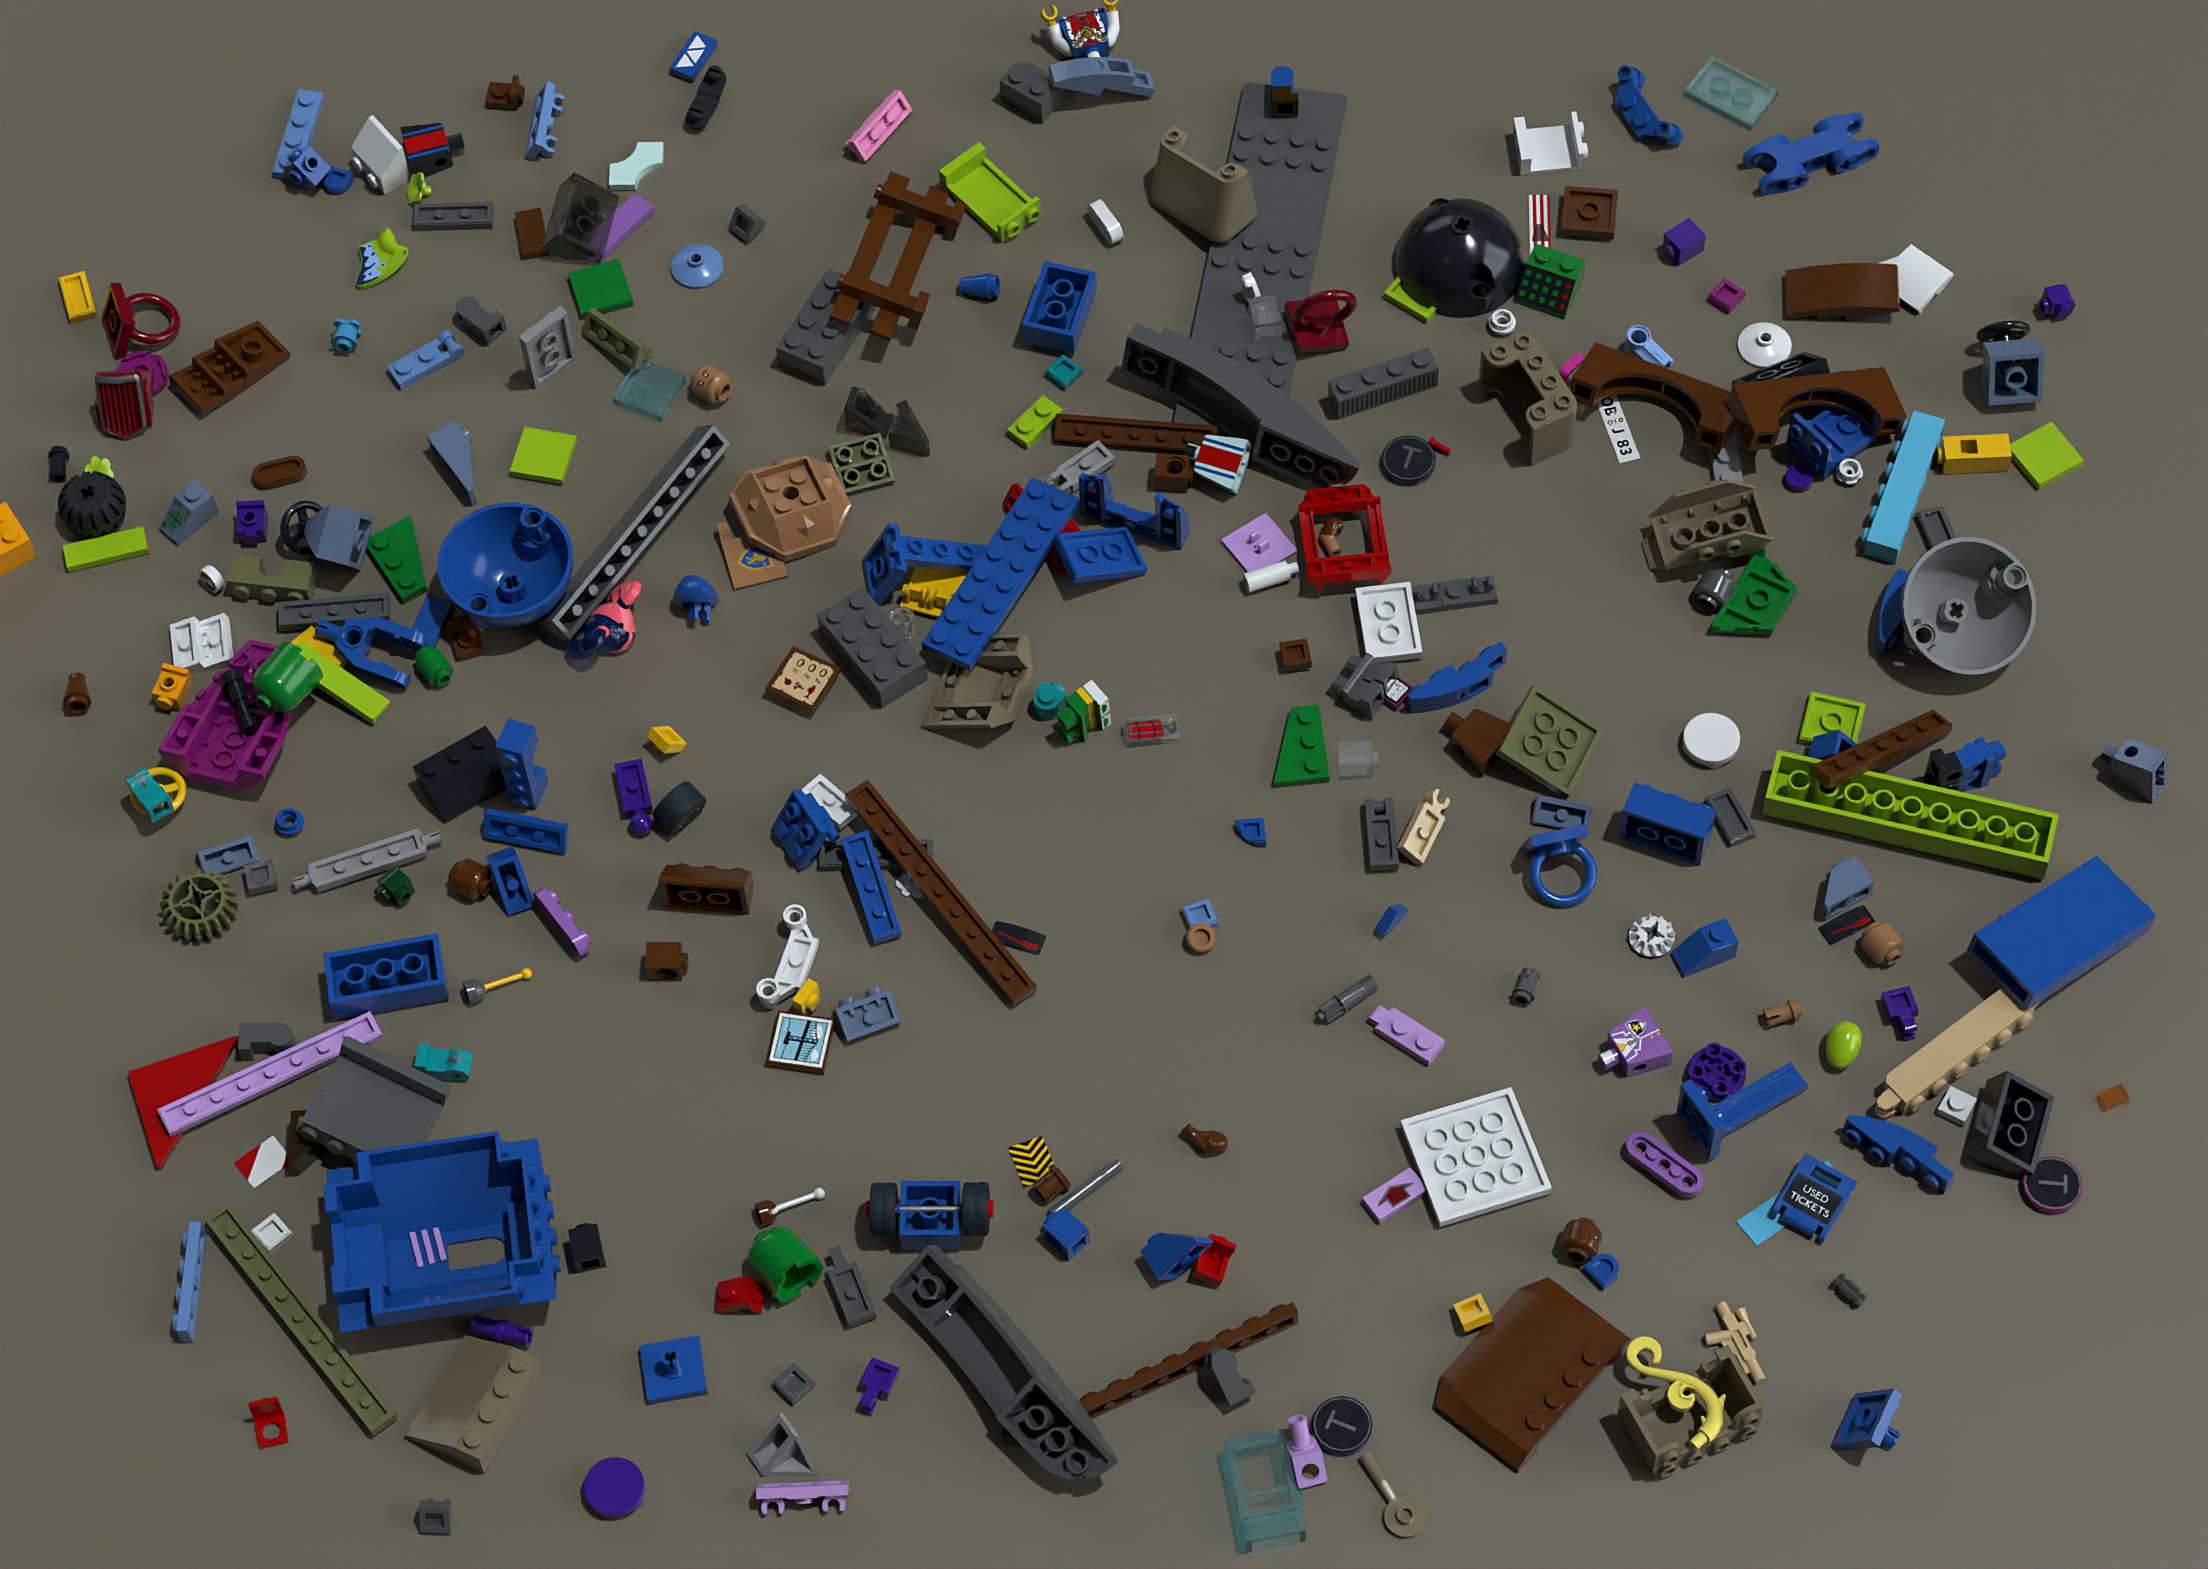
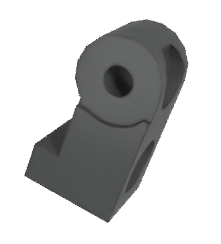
(478, 321)
(264, 1039)
(1222, 1369)

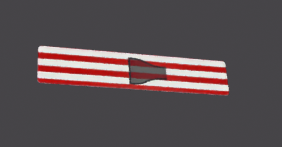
(1539, 221)

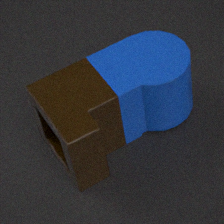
(1283, 101)

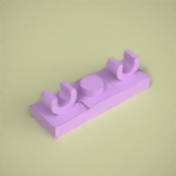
(802, 1493)

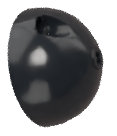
(1450, 248)

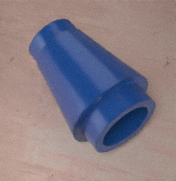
(980, 285)

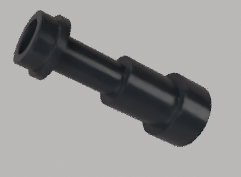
(233, 682)

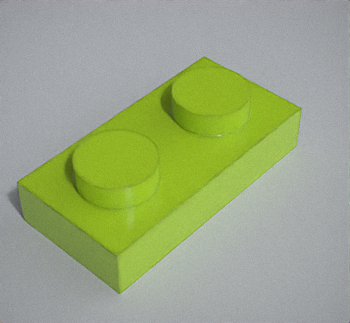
(1034, 422)

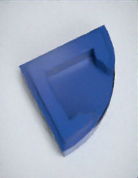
(1252, 831)
(1391, 918)

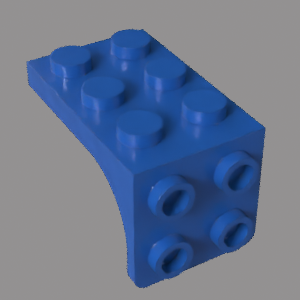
(1828, 439)

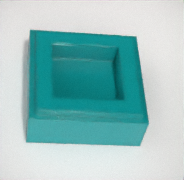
(1064, 372)

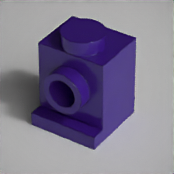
(251, 522)

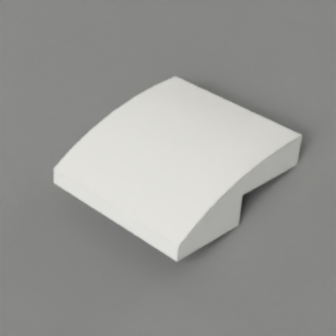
(1920, 278)
(202, 643)

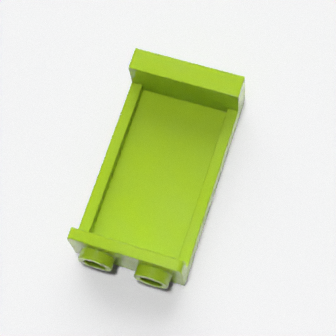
(989, 193)

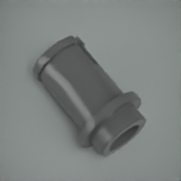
(1523, 993)

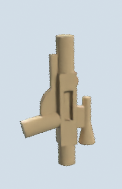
(1735, 1337)

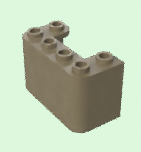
(1524, 370)
(1665, 1433)

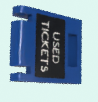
(1811, 1201)

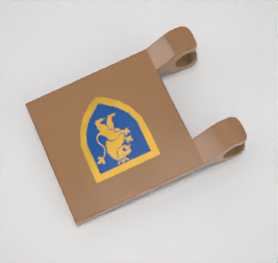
(747, 562)

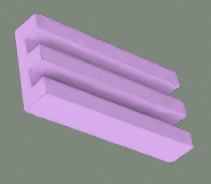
(428, 1247)

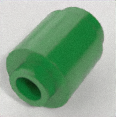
(433, 666)

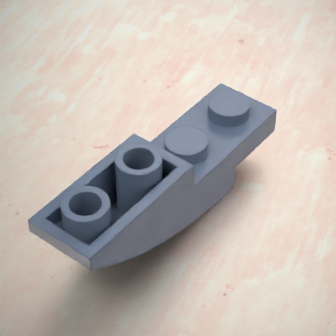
(1096, 73)

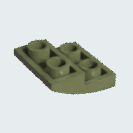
(861, 463)

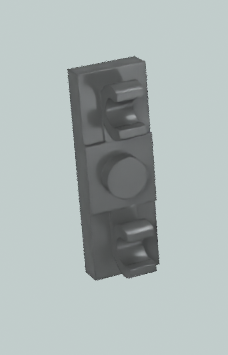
(1454, 595)

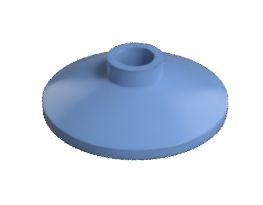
(697, 274)

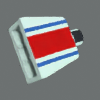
(1221, 460)

